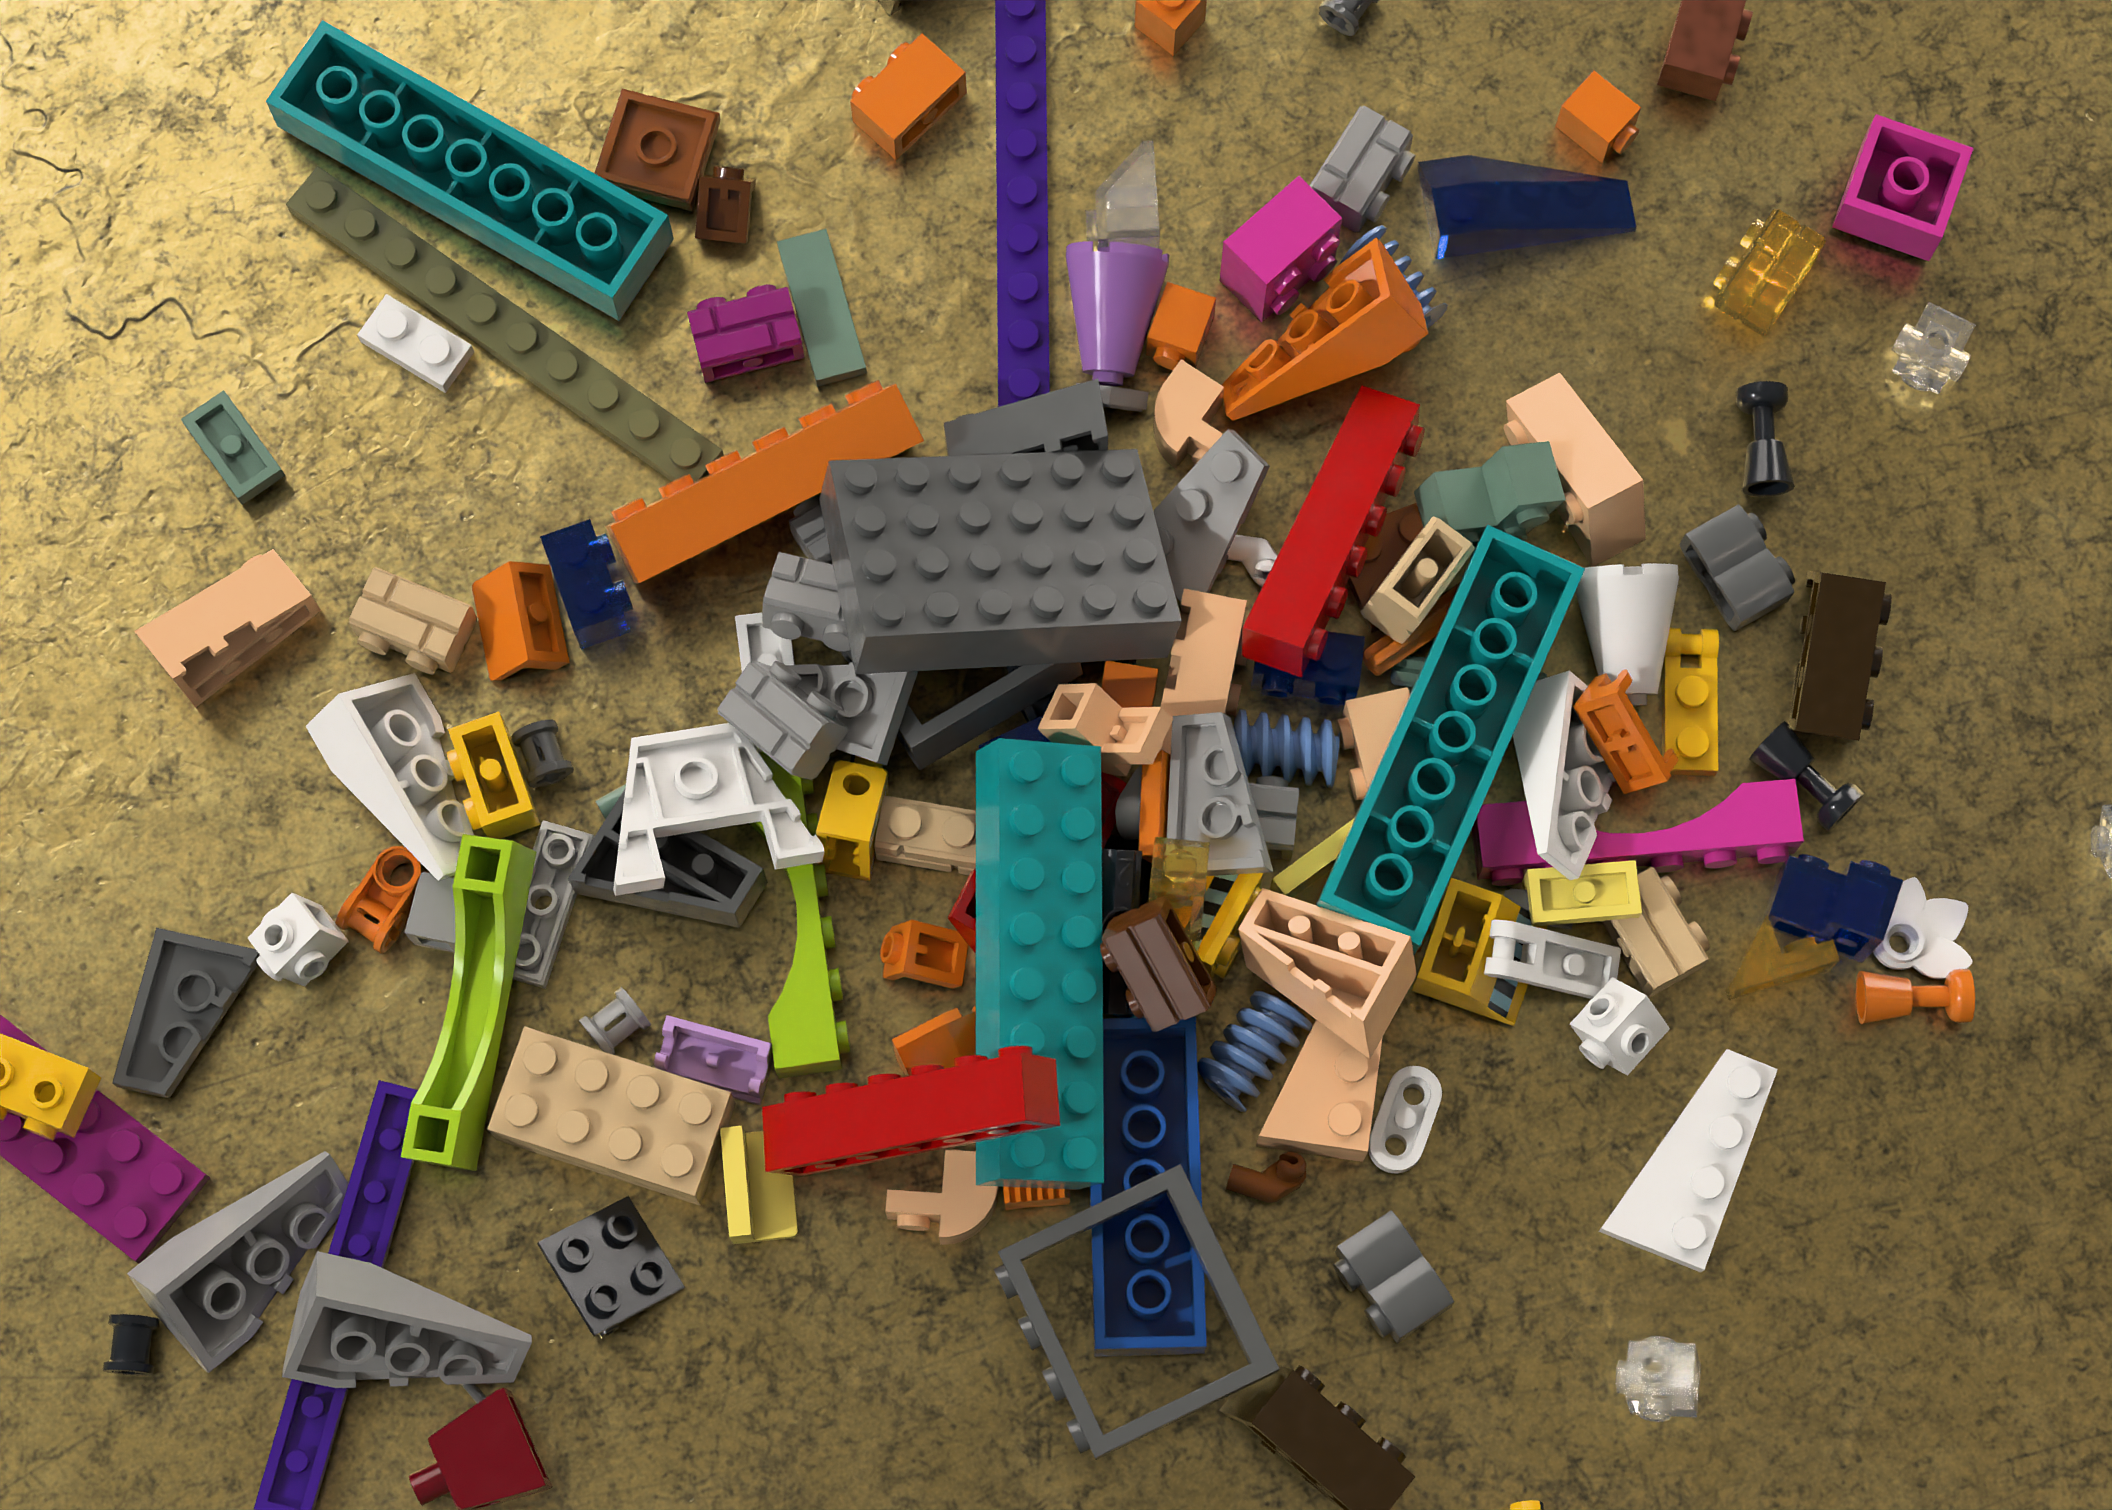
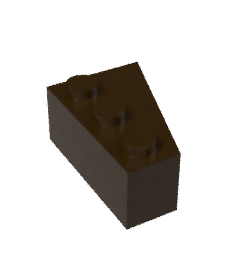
(1839, 655)
(1321, 1440)

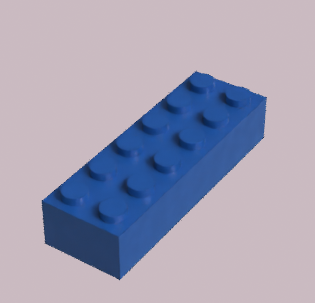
(1142, 1262)

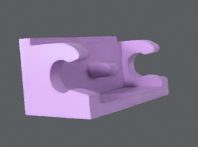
(716, 1058)

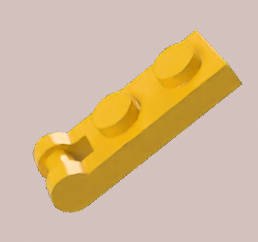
(1691, 702)

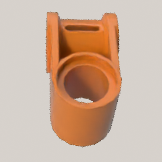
(381, 900)

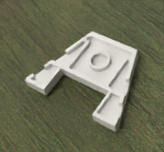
(698, 784)

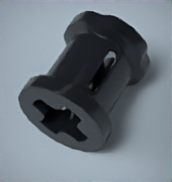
(131, 1344)

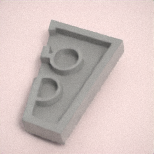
(867, 705)
(1213, 796)

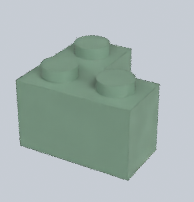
(1507, 492)

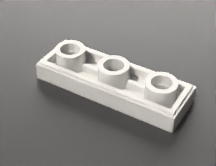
(542, 930)

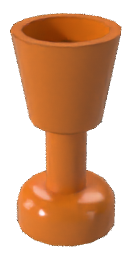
(1890, 996)

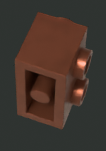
(1702, 46)

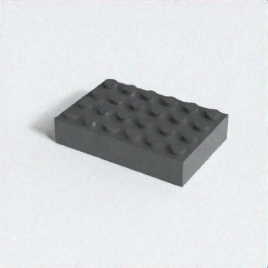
(997, 560)

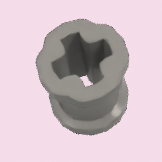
(620, 1005)

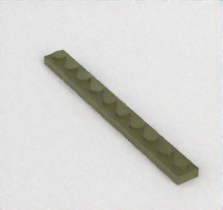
(502, 328)

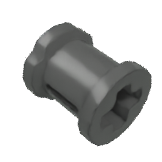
(1344, 14)
(530, 740)

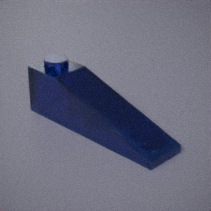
(1505, 205)

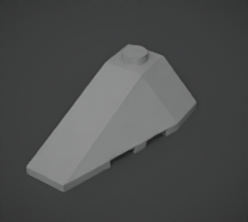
(229, 1267)
(377, 1325)

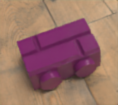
(745, 332)

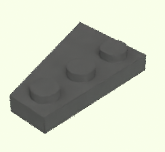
(177, 1008)

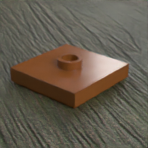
(658, 148)

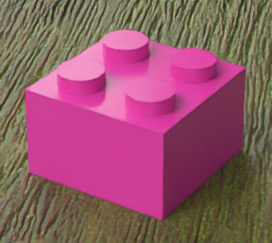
(1902, 187)
(1281, 250)

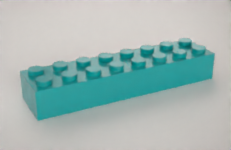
(471, 170)
(1451, 736)
(1042, 948)

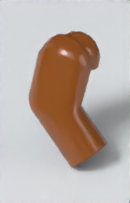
(1271, 1183)

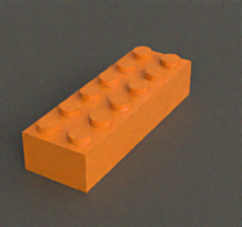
(761, 484)

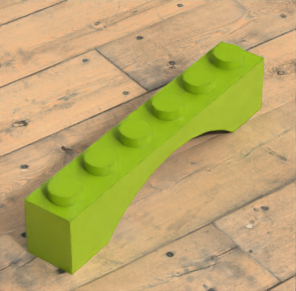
(490, 909)
(803, 1018)

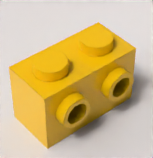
(494, 777)
(43, 1088)

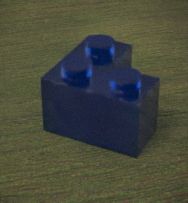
(1834, 906)

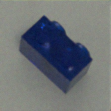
(585, 584)
(1326, 681)

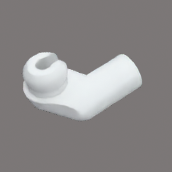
(1255, 555)

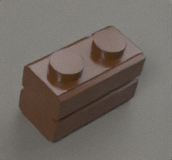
(1157, 964)

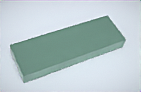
(821, 307)

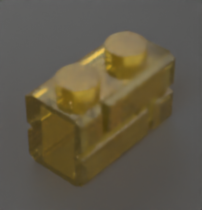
(1768, 272)

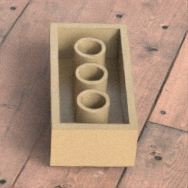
(611, 1115)

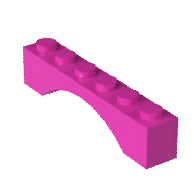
(1750, 822)

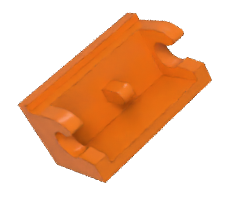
(1622, 735)

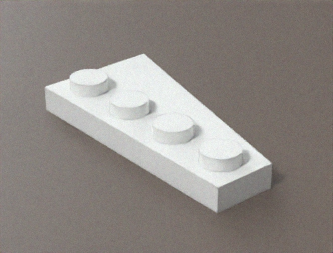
(1690, 1178)

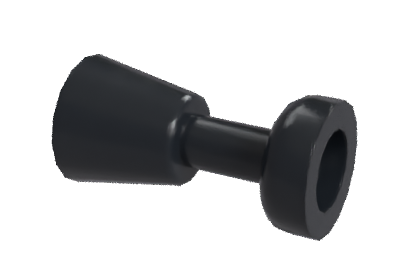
(1766, 461)
(1789, 758)

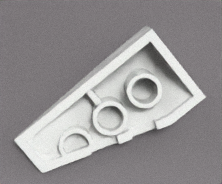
(392, 759)
(1561, 774)

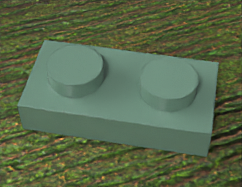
(233, 447)

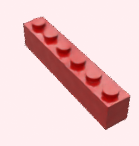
(1331, 532)
(911, 1113)

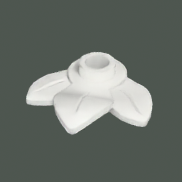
(1928, 931)

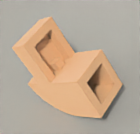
(1184, 413)
(1092, 718)
(959, 1209)

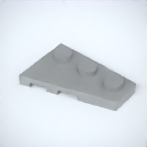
(1206, 510)

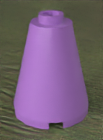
(1113, 304)

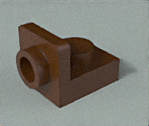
(724, 205)

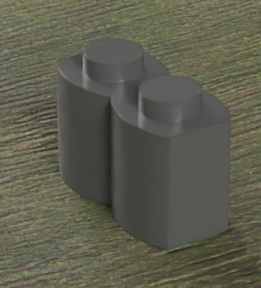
(1737, 567)
(1392, 1277)

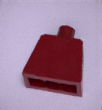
(482, 1457)

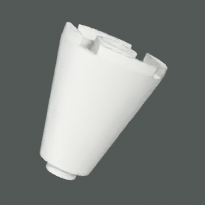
(1629, 621)

